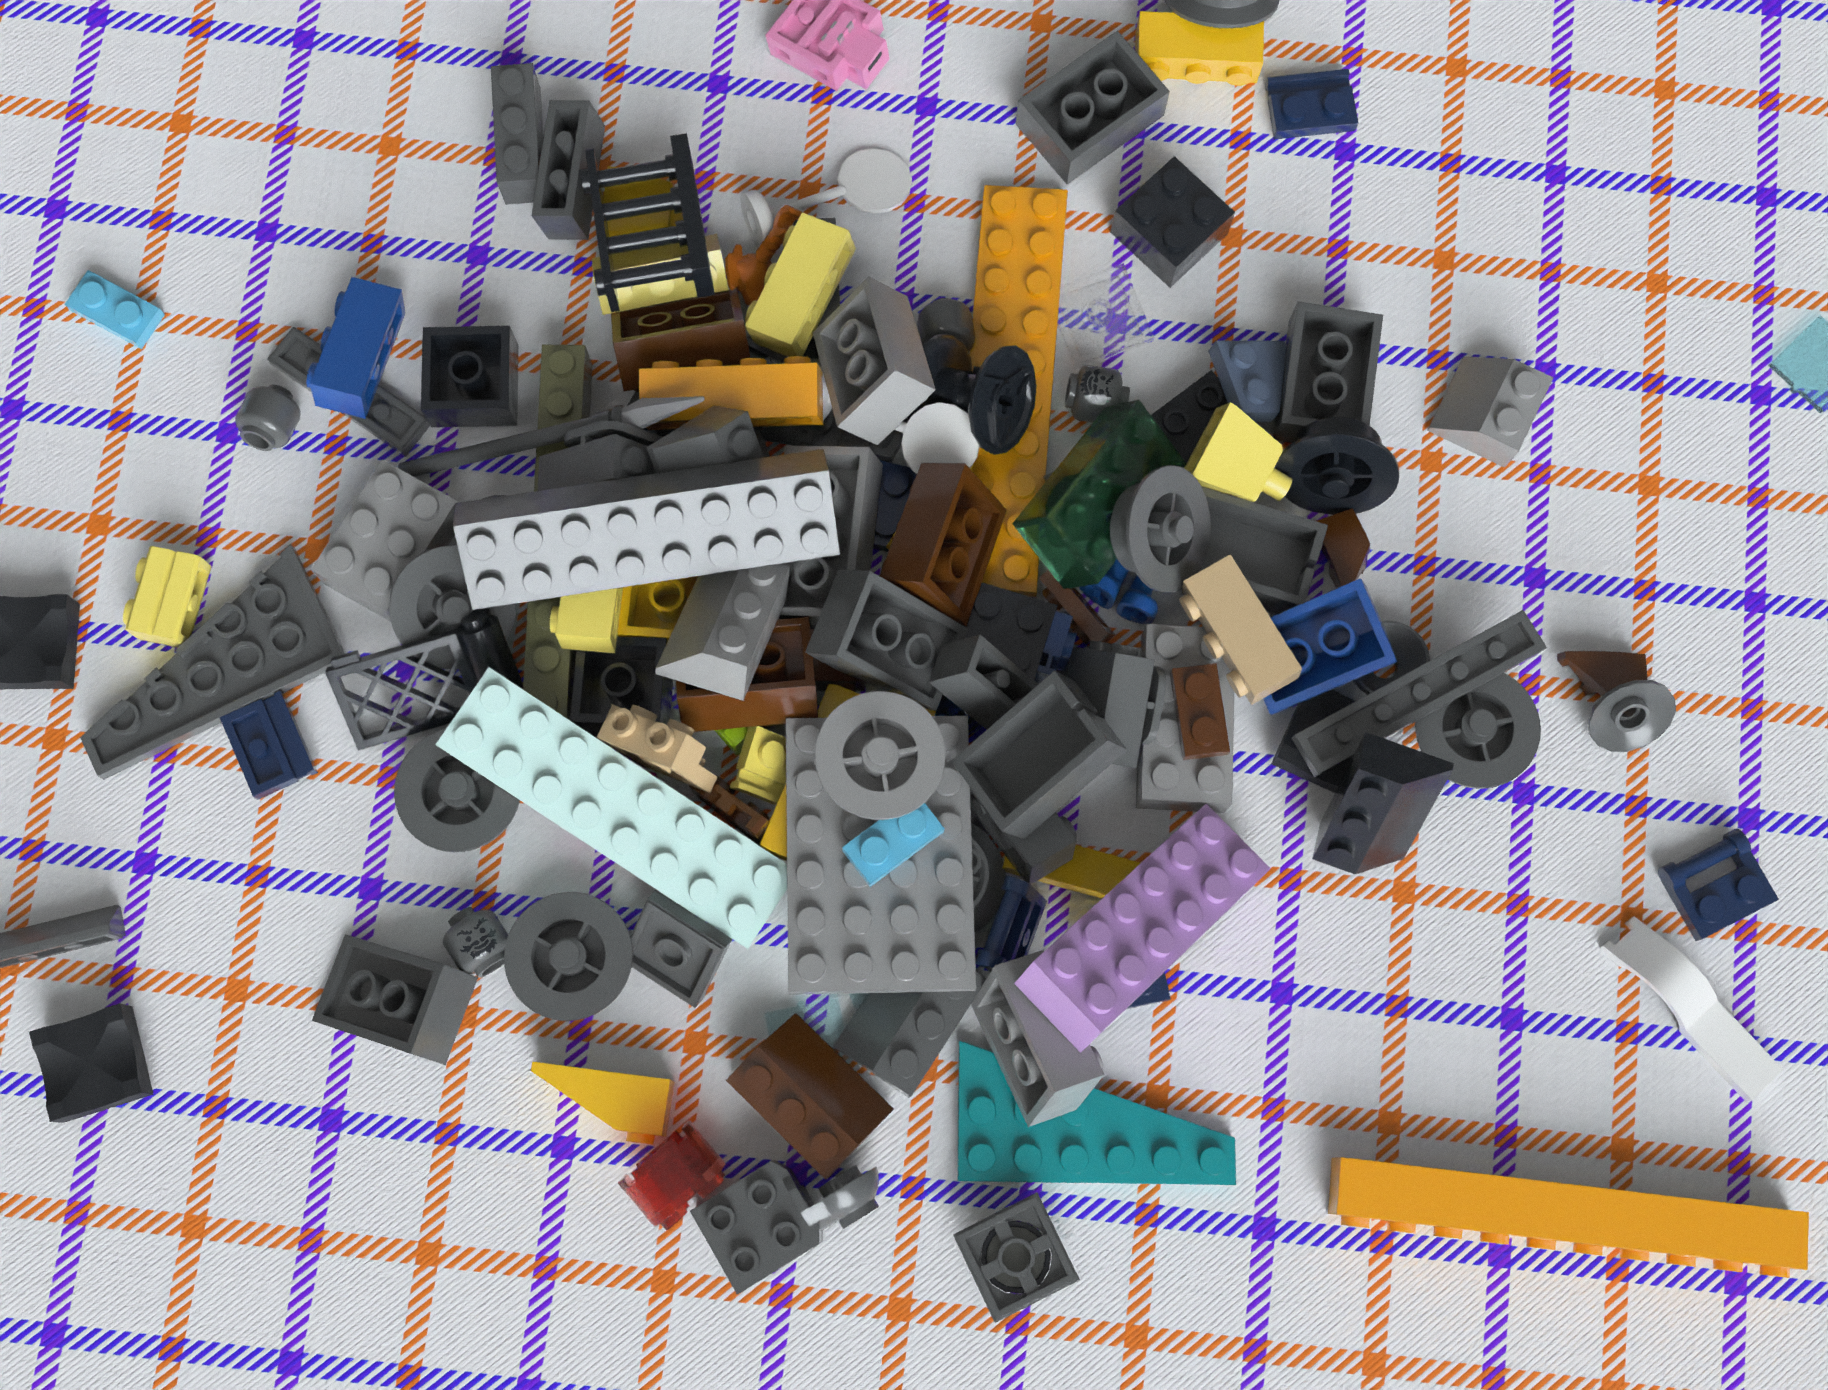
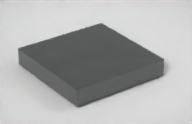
(677, 948)

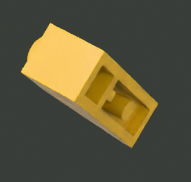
(619, 1099)

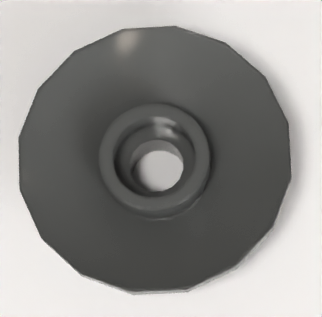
(1631, 715)

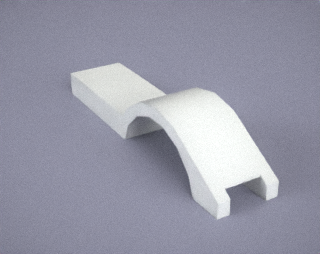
(1696, 1008)

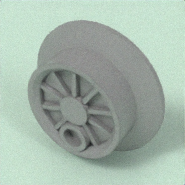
(880, 755)

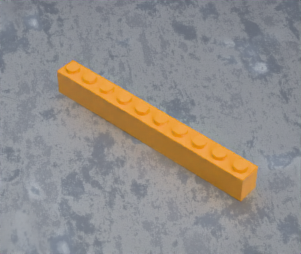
(1570, 1214)

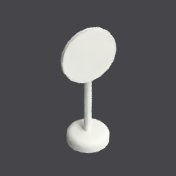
(867, 180)
(932, 434)

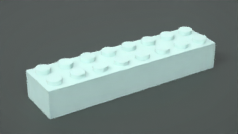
(616, 807)

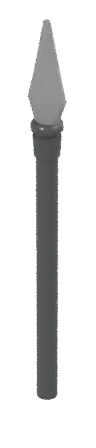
(638, 414)

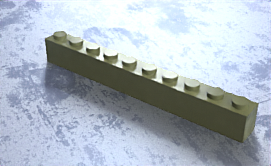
(562, 399)

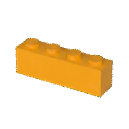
(769, 392)

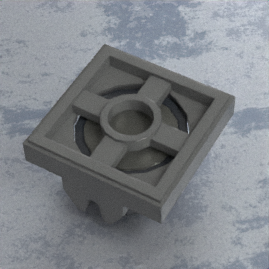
(1016, 1257)

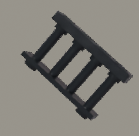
(687, 232)

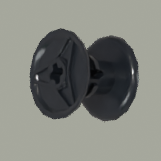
(995, 395)

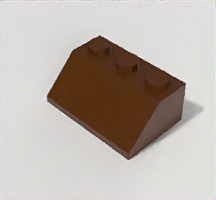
(679, 333)
(945, 539)
(778, 691)
(810, 1095)

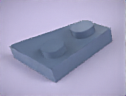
(1251, 375)

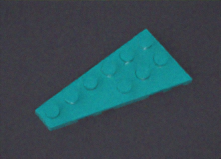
(1097, 1143)

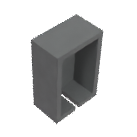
(1266, 546)
(1038, 755)

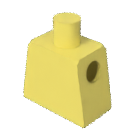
(1238, 457)

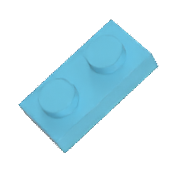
(114, 309)
(891, 843)

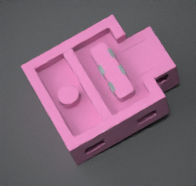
(831, 40)

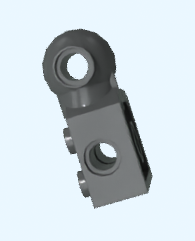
(773, 1219)

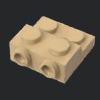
(657, 746)

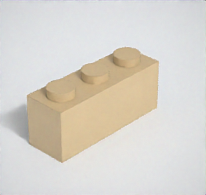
(1239, 630)

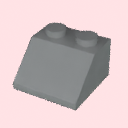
(1490, 406)

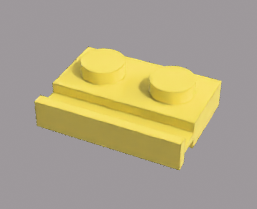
(762, 765)

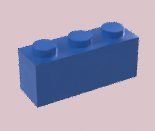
(356, 347)

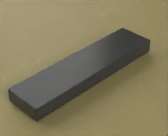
(388, 415)

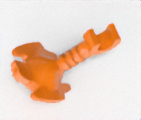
(749, 271)

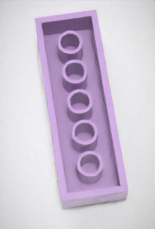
(1141, 927)

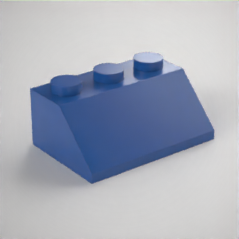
(1333, 641)

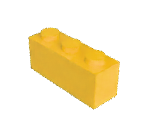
(1199, 52)

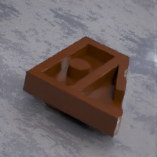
(746, 818)

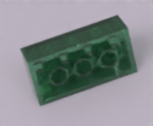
(1073, 509)

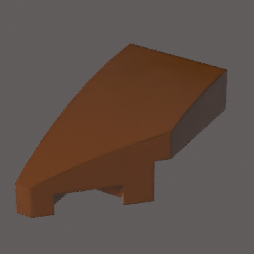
(1345, 547)
(1604, 669)

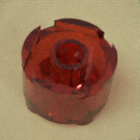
(673, 1176)

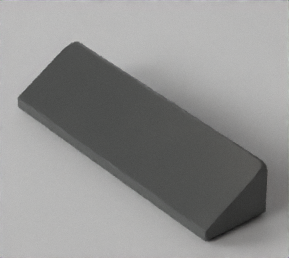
(61, 935)

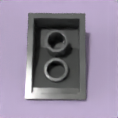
(882, 636)
(395, 999)

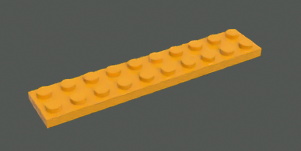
(1019, 307)

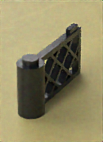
(475, 647)

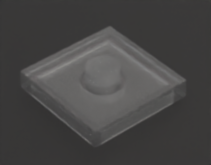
(1101, 317)

